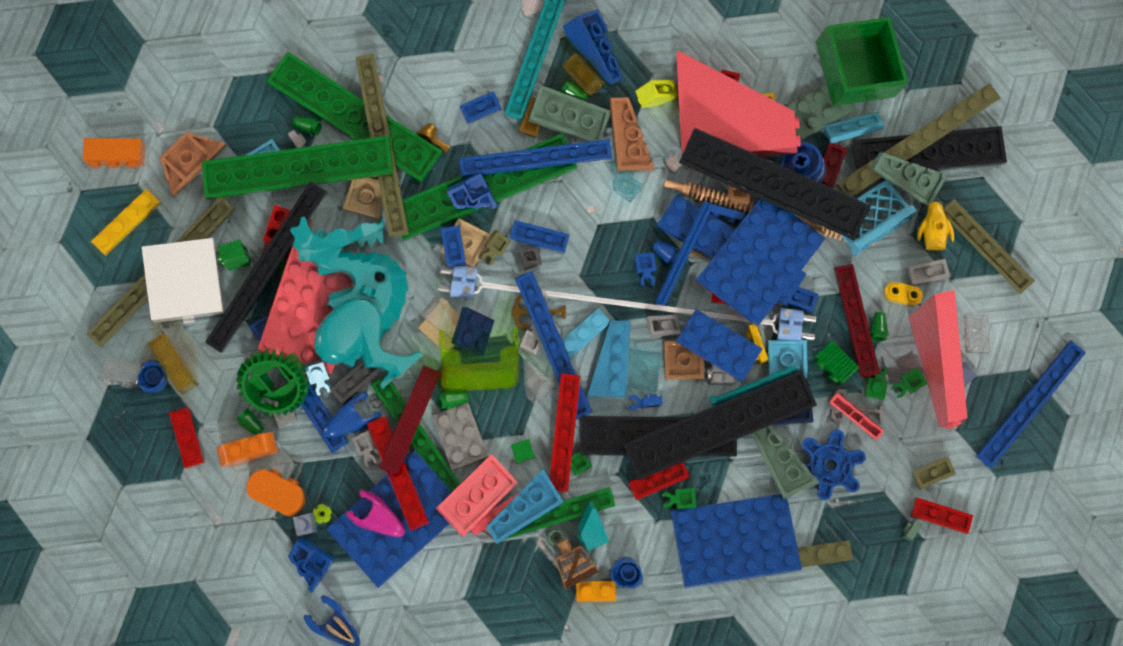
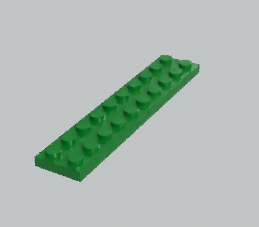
(348, 113)
(297, 167)
(434, 207)

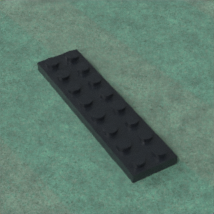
(953, 151)
(608, 433)

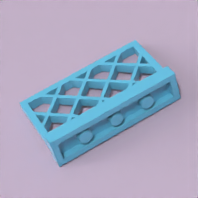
(884, 226)

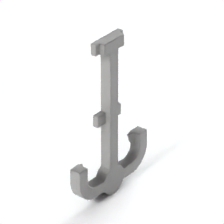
(868, 410)

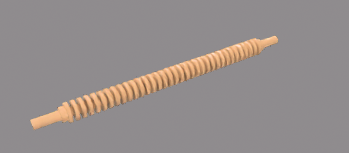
(712, 196)

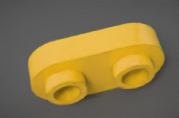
(903, 295)

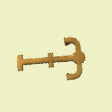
(516, 312)

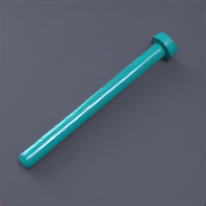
(751, 386)

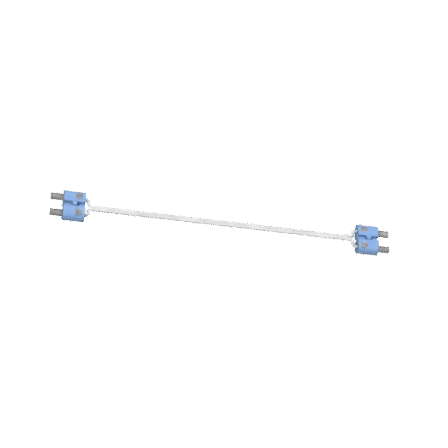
(465, 279)

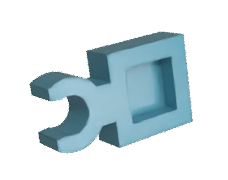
(318, 374)

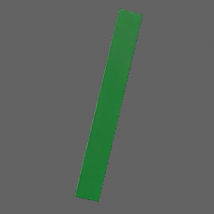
(421, 442)

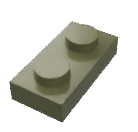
(933, 472)

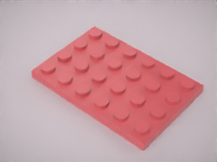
(300, 309)

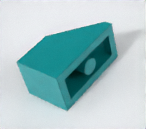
(591, 529)

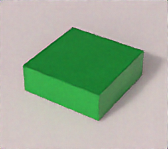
(522, 451)
(579, 463)

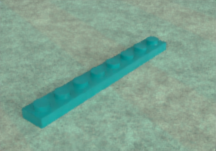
(534, 59)

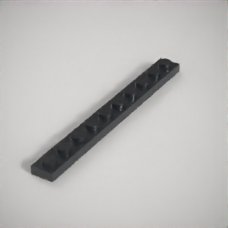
(264, 269)

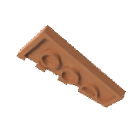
(627, 137)

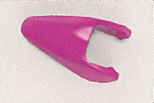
(379, 519)

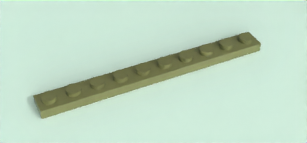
(379, 127)
(924, 137)
(137, 294)

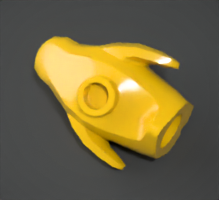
(935, 228)

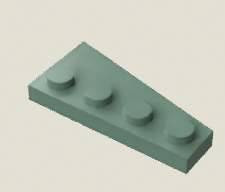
(909, 177)
(785, 467)

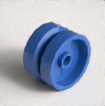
(806, 162)

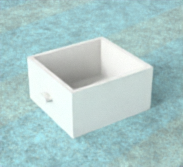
(183, 280)

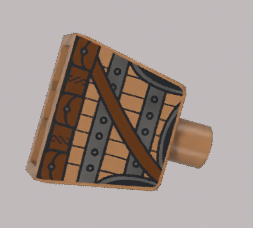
(573, 564)

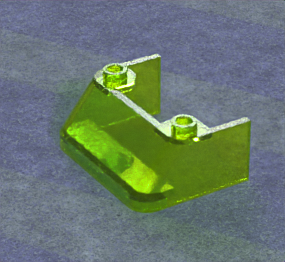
(479, 375)

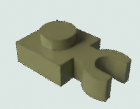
(495, 245)

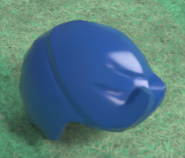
(152, 377)
(626, 573)

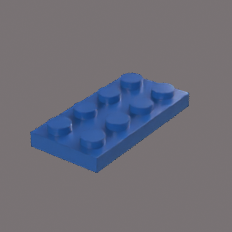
(719, 345)

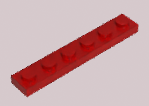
(564, 431)
(402, 483)

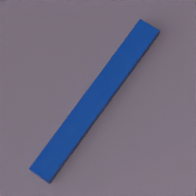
(536, 158)
(549, 334)
(312, 404)
(1030, 404)

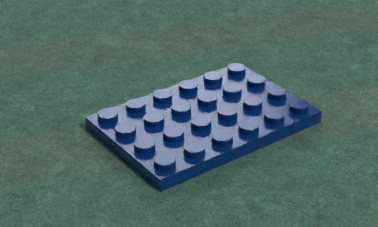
(760, 260)
(735, 541)
(382, 554)

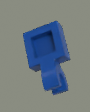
(650, 401)

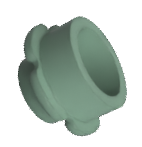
(553, 533)

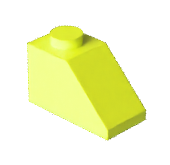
(657, 93)

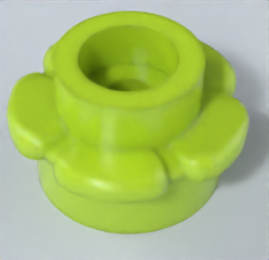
(327, 513)

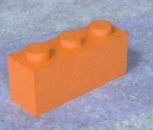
(113, 152)

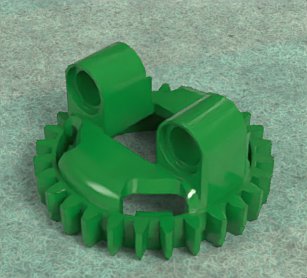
(261, 385)

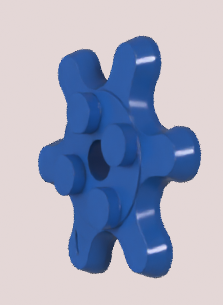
(843, 460)

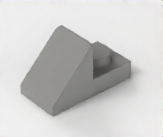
(662, 326)

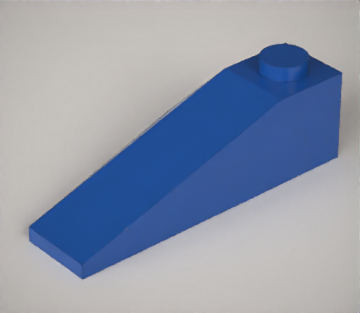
(589, 38)

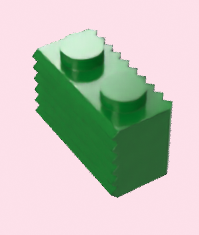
(233, 255)
(835, 363)

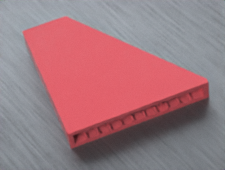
(732, 111)
(940, 354)

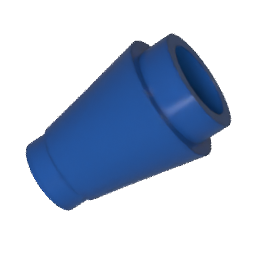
(666, 251)

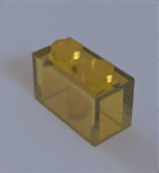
(583, 74)

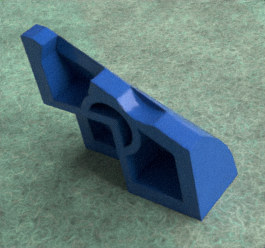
(471, 193)
(310, 561)

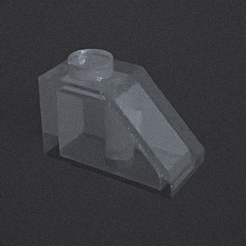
(439, 315)
(536, 383)

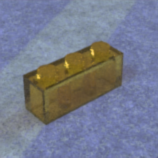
(173, 363)

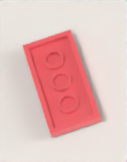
(476, 495)

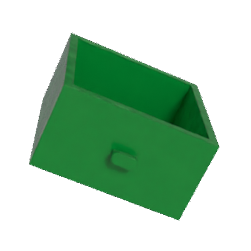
(861, 61)

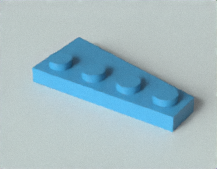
(612, 366)
(530, 504)

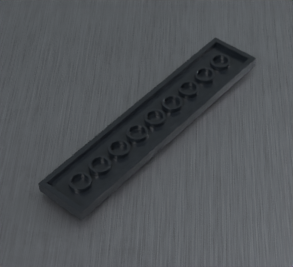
(774, 183)
(719, 425)

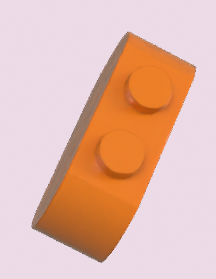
(247, 450)
(276, 492)

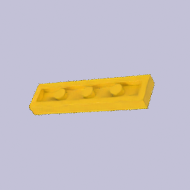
(125, 222)

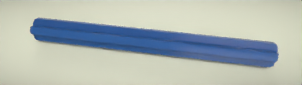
(683, 253)

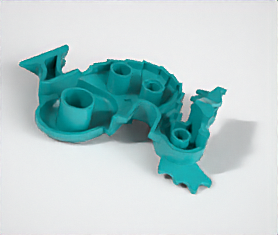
(365, 309)

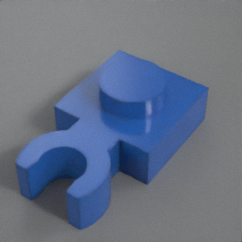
(645, 265)

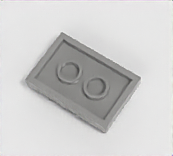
(460, 436)

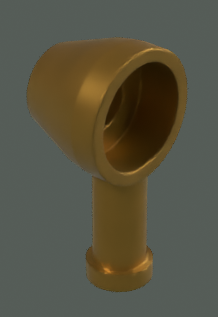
(429, 134)

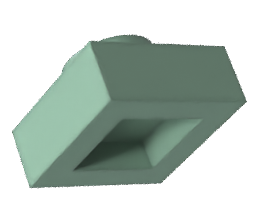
(911, 530)

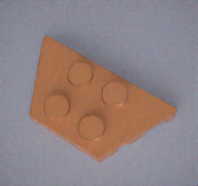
(185, 157)

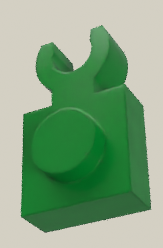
(911, 381)
(876, 386)
(683, 499)

